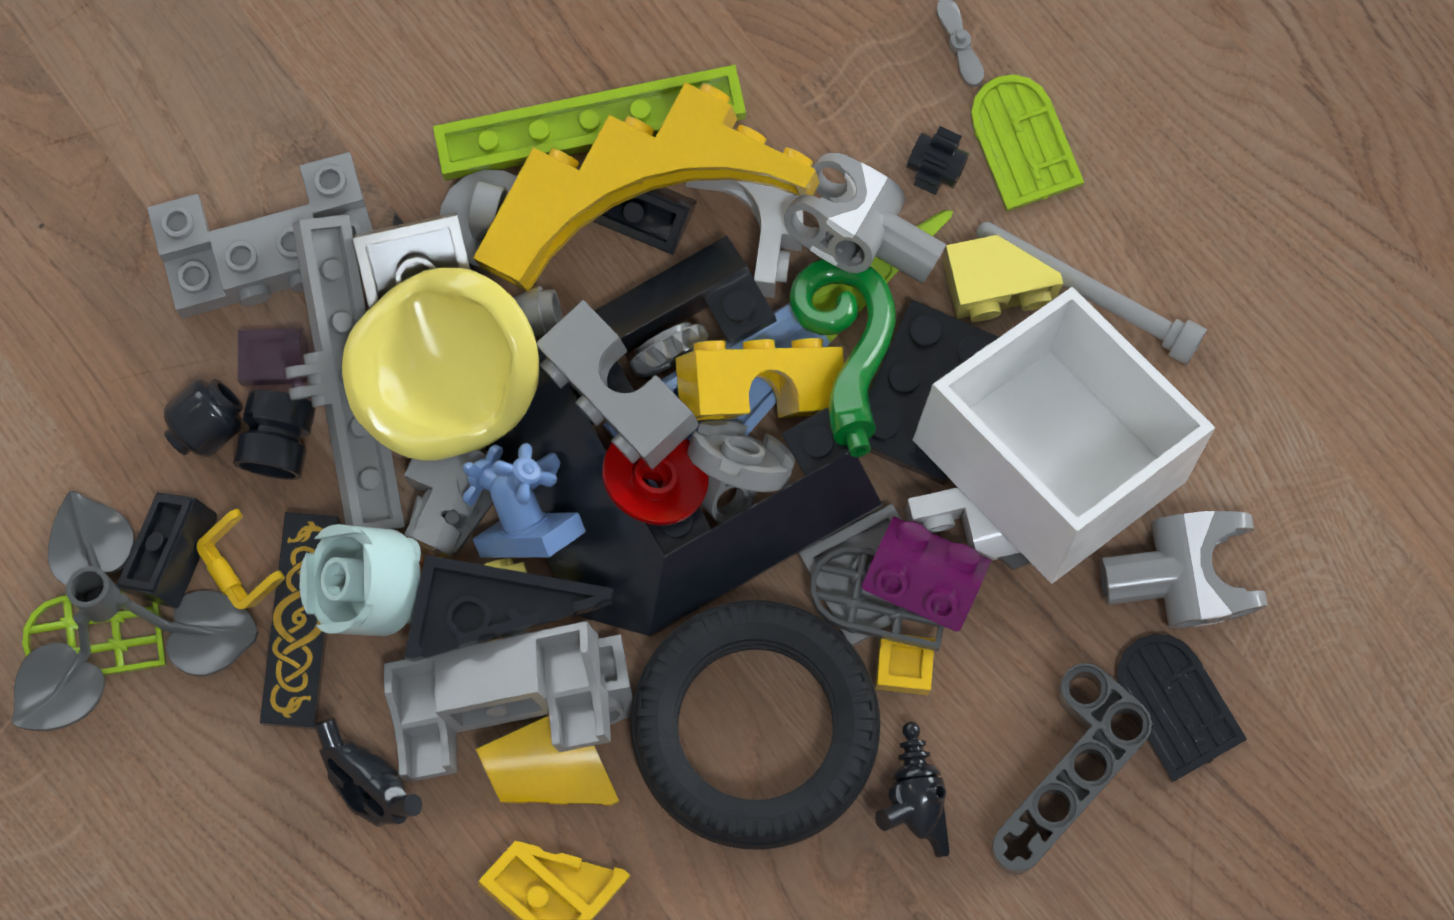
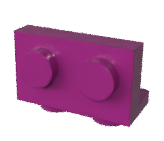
(926, 573)

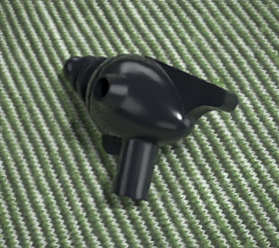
(917, 795)

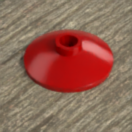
(679, 482)

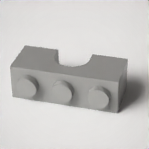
(646, 421)

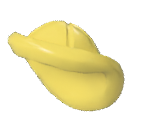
(441, 365)

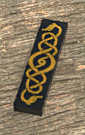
(295, 642)

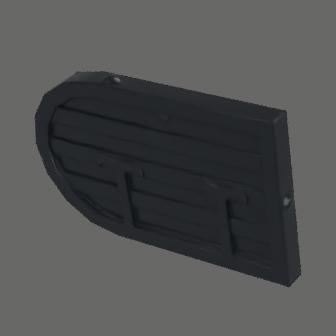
(1184, 705)

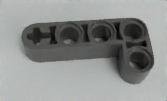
(1063, 778)

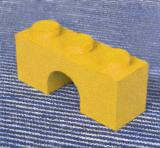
(718, 380)

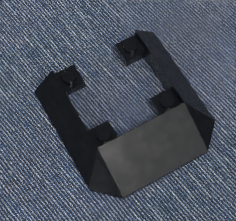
(685, 565)

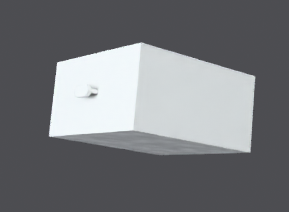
(1061, 433)

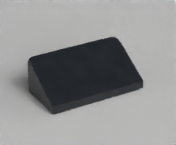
(652, 218)
(166, 549)

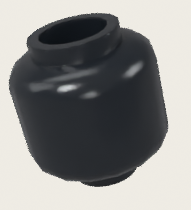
(202, 418)

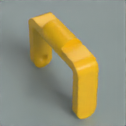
(222, 571)

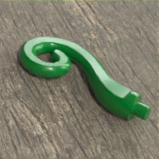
(848, 401)

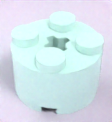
(361, 580)

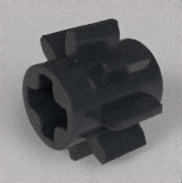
(937, 160)

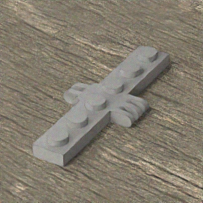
(334, 307)

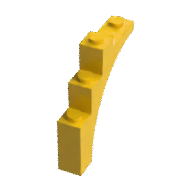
(693, 144)

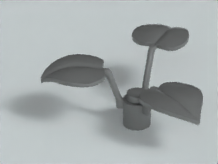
(85, 545)

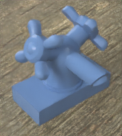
(522, 524)

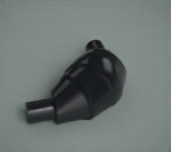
(364, 779)

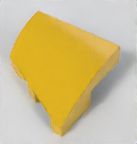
(530, 769)

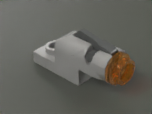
(441, 517)

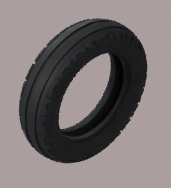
(755, 627)

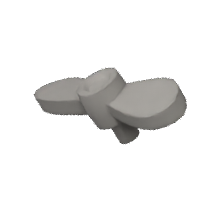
(960, 42)

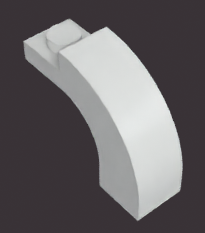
(769, 208)

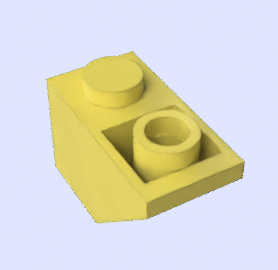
(996, 276)

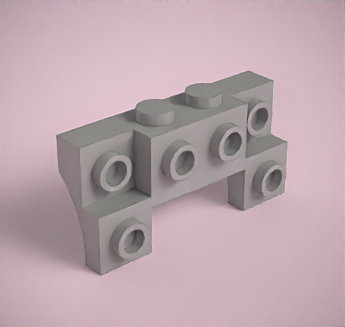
(254, 256)
(495, 685)

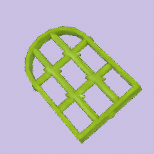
(116, 644)

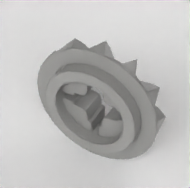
(661, 350)

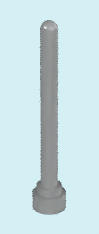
(1178, 337)

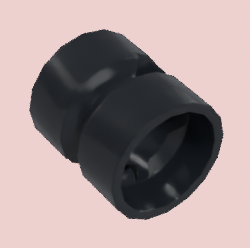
(274, 435)

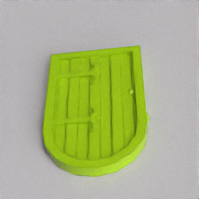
(1023, 141)

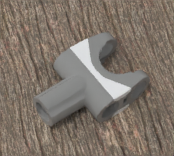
(861, 222)
(1183, 570)

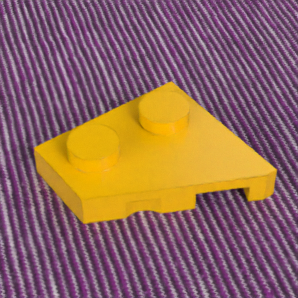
(550, 885)

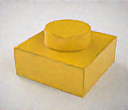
(904, 667)

